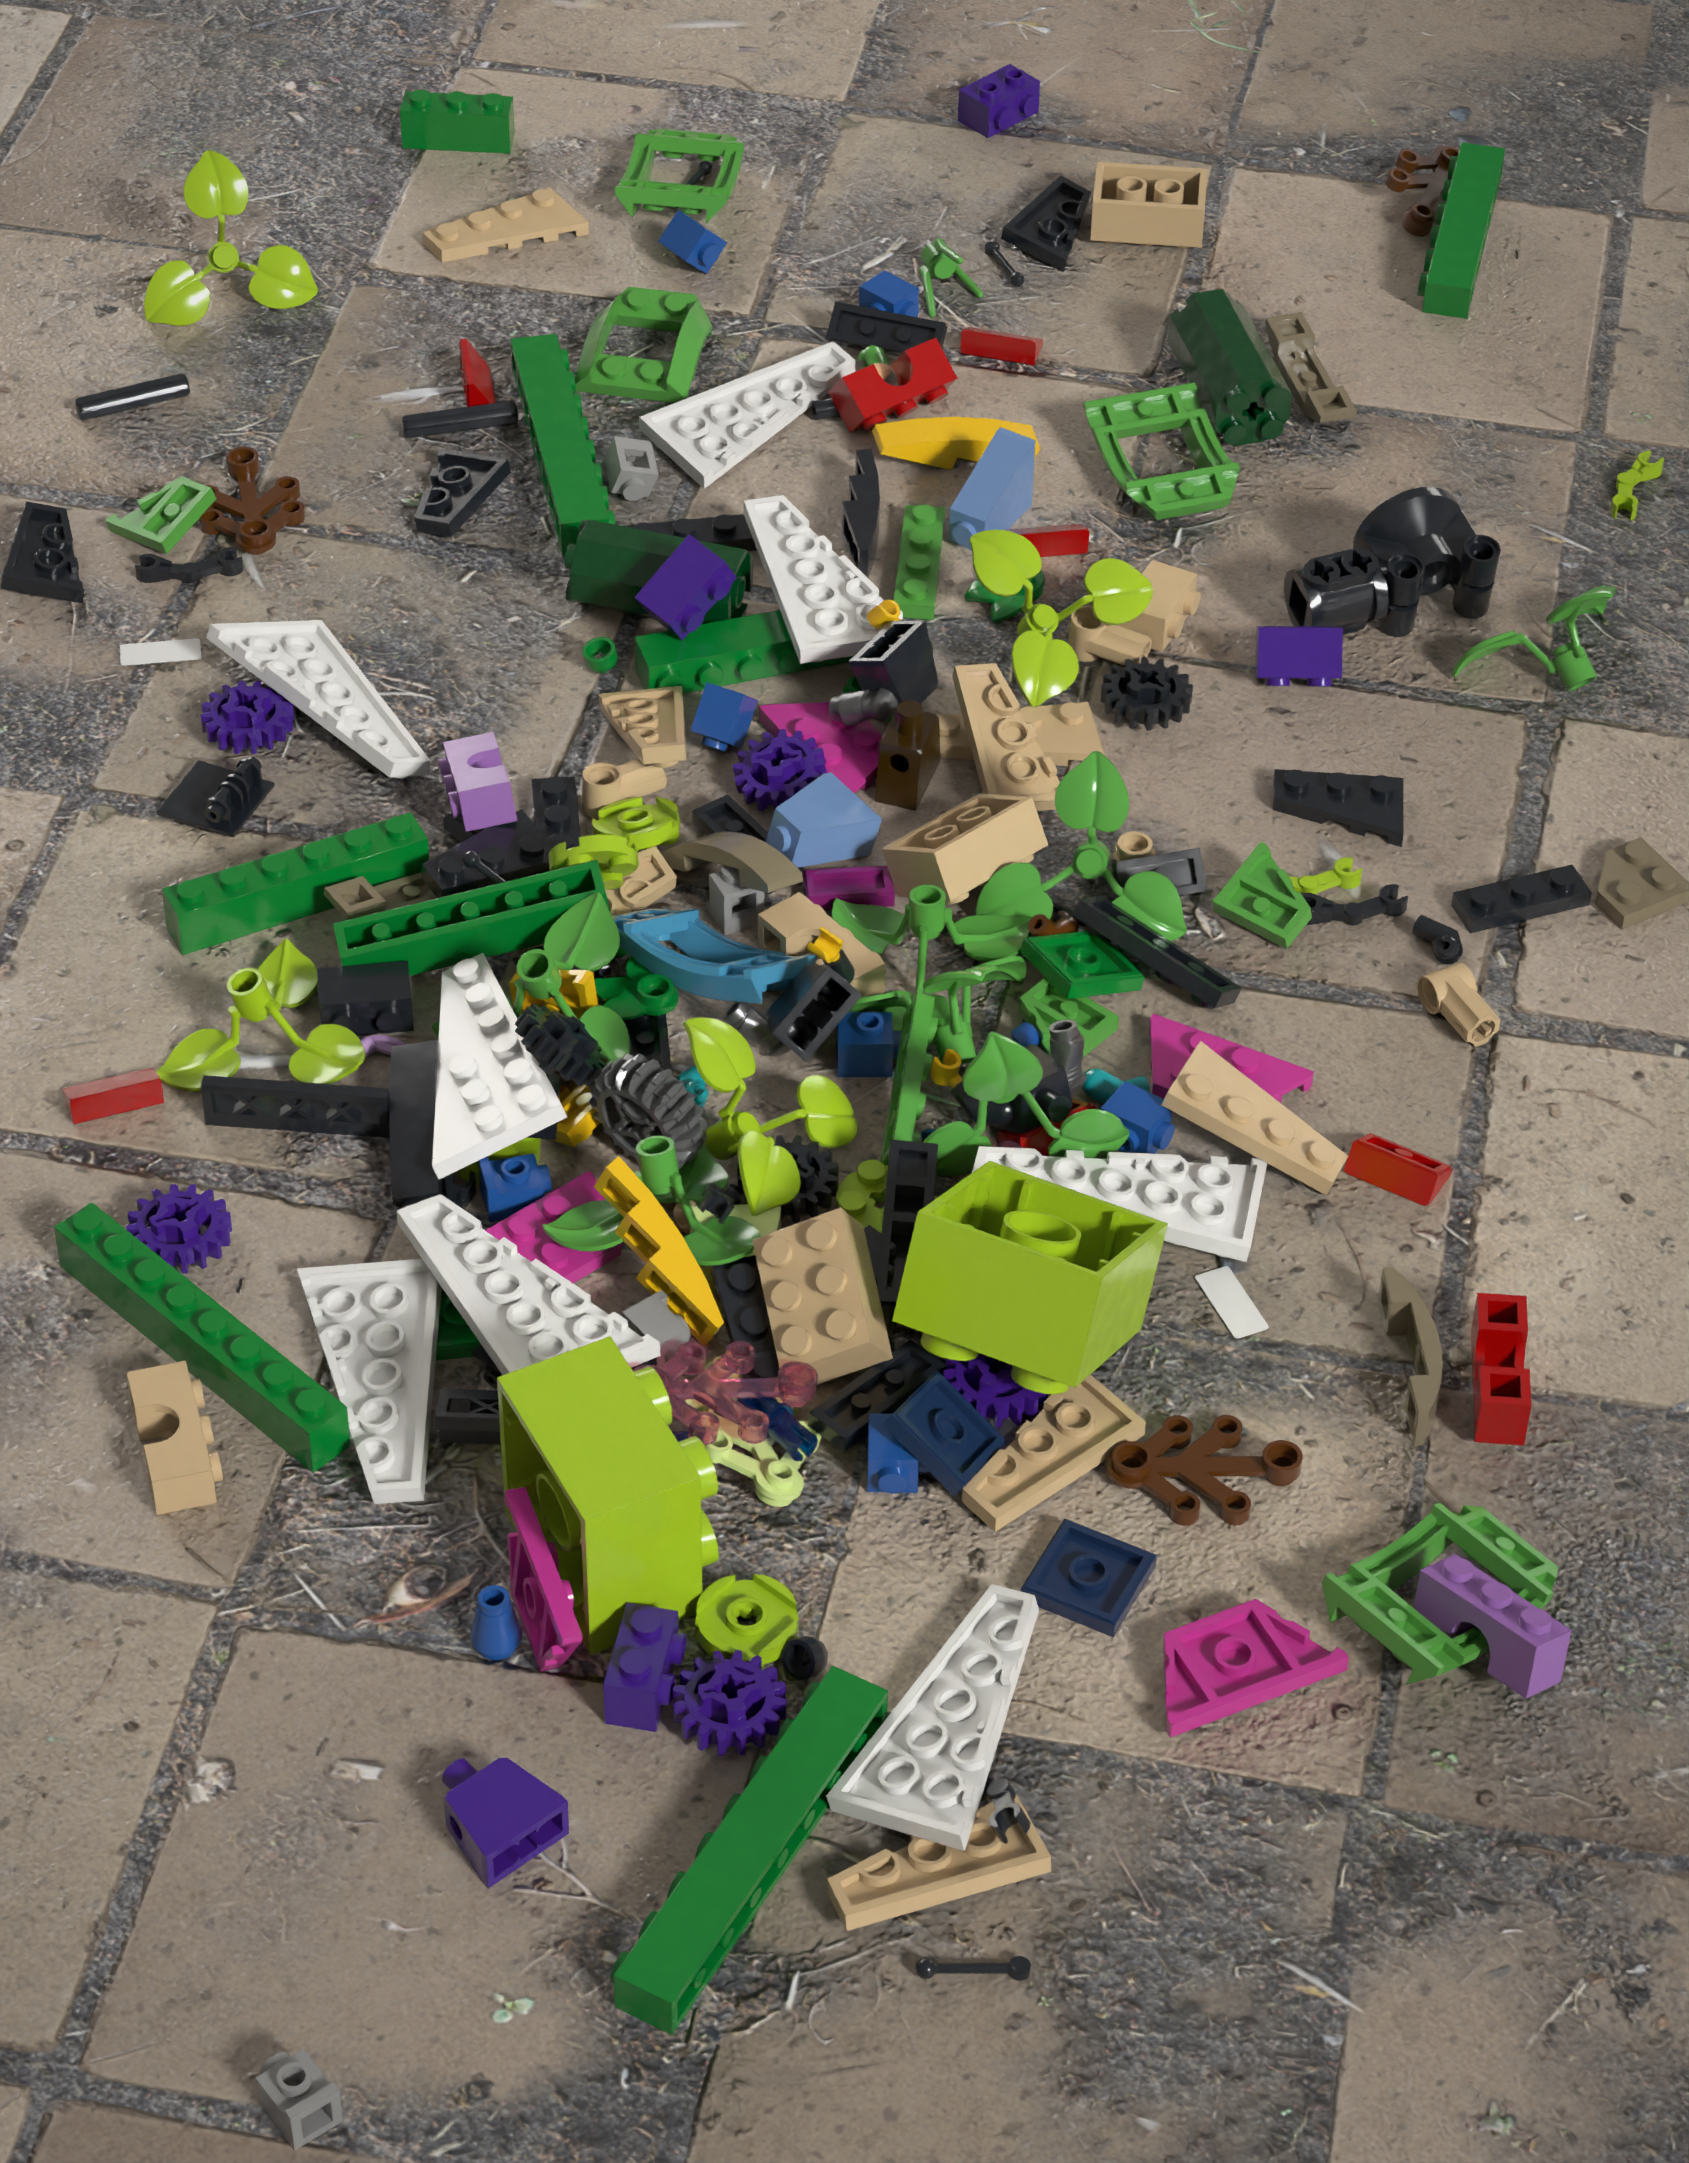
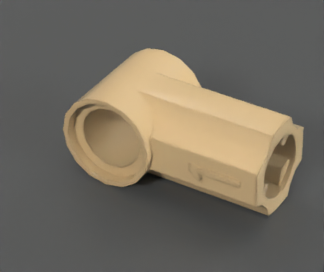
(1099, 640)
(609, 783)
(1456, 997)

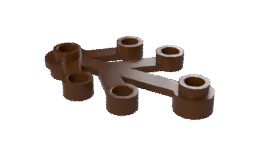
(1420, 216)
(253, 534)
(1140, 1465)

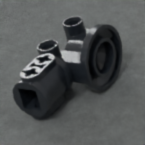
(1398, 553)

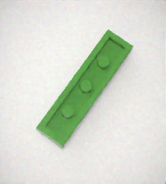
(919, 561)
(910, 1070)

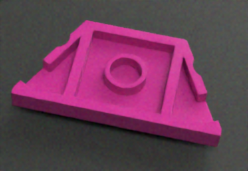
(848, 750)
(1175, 1042)
(527, 1230)
(536, 1587)
(1238, 1663)

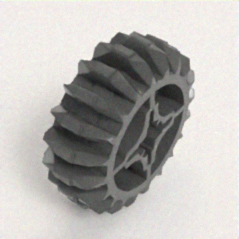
(642, 1101)

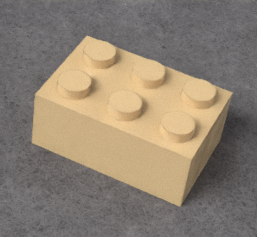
(1149, 205)
(966, 845)
(823, 1295)

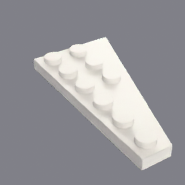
(732, 420)
(816, 590)
(324, 682)
(486, 1078)
(1203, 1203)
(511, 1304)
(381, 1350)
(939, 1742)

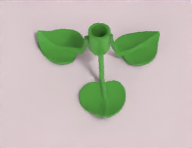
(1570, 659)
(1096, 799)
(982, 935)
(583, 939)
(954, 1030)
(998, 1075)
(594, 1223)

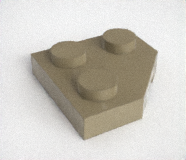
(1638, 884)

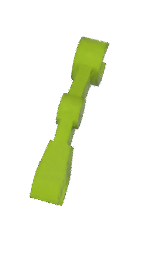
(1640, 472)
(1339, 876)

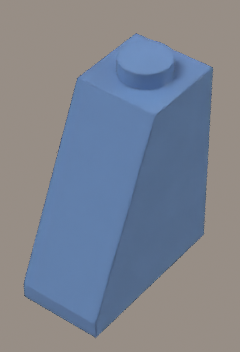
(996, 489)
(823, 824)

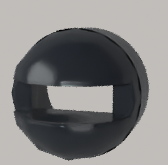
(799, 1653)

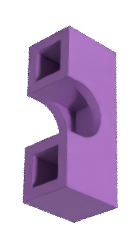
(477, 782)
(1523, 1641)

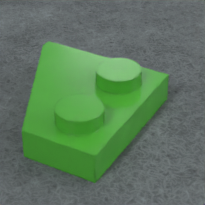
(164, 514)
(1264, 899)
(1046, 1005)

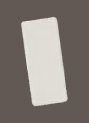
(160, 652)
(1231, 1302)

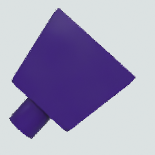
(501, 1816)

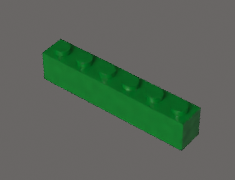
(1462, 230)
(721, 654)
(289, 883)
(469, 922)

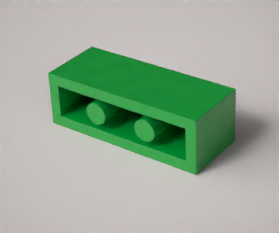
(457, 122)

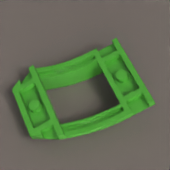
(638, 190)
(645, 377)
(1158, 411)
(1368, 1586)

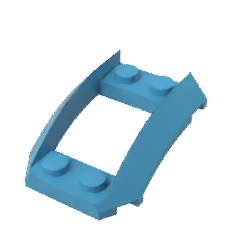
(715, 964)

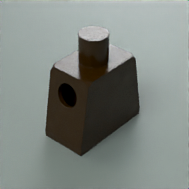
(912, 737)

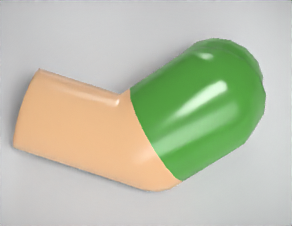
(876, 356)

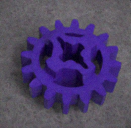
(246, 717)
(777, 768)
(182, 1226)
(991, 1390)
(729, 1703)

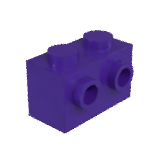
(998, 101)
(686, 587)
(1298, 653)
(642, 1667)

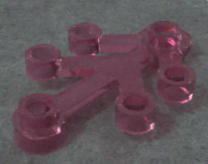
(794, 1386)

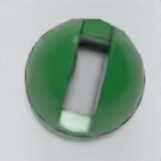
(607, 651)

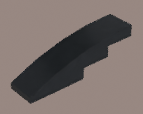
(862, 512)
(412, 1122)
(908, 1190)

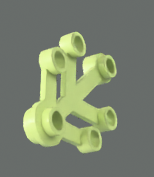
(775, 1480)

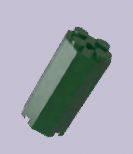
(1230, 367)
(617, 561)

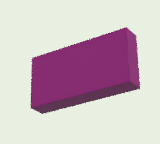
(854, 885)

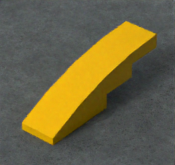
(943, 439)
(663, 1249)

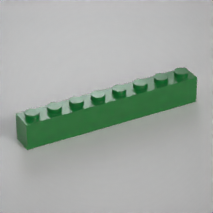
(559, 436)
(211, 1340)
(747, 1852)

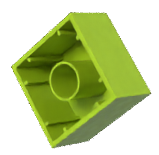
(1028, 1276)
(609, 1484)

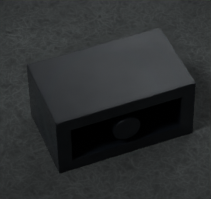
(366, 997)

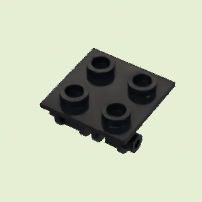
(218, 796)

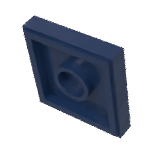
(945, 1433)
(1089, 1577)

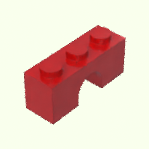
(867, 399)
(1498, 1369)

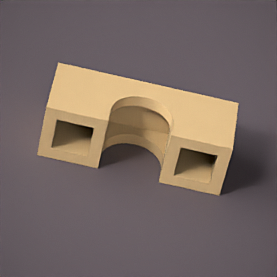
(797, 922)
(167, 1407)

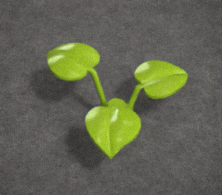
(279, 280)
(1043, 664)
(281, 980)
(766, 1170)

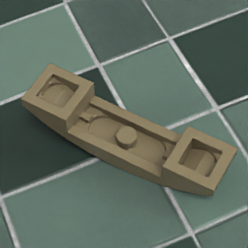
(1303, 371)
(758, 863)
(360, 898)
(1408, 1315)

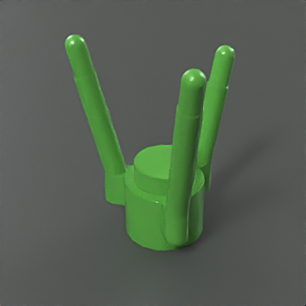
(942, 263)

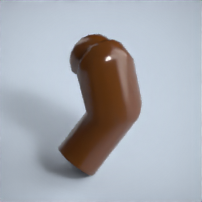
(1040, 925)

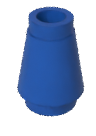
(495, 1624)

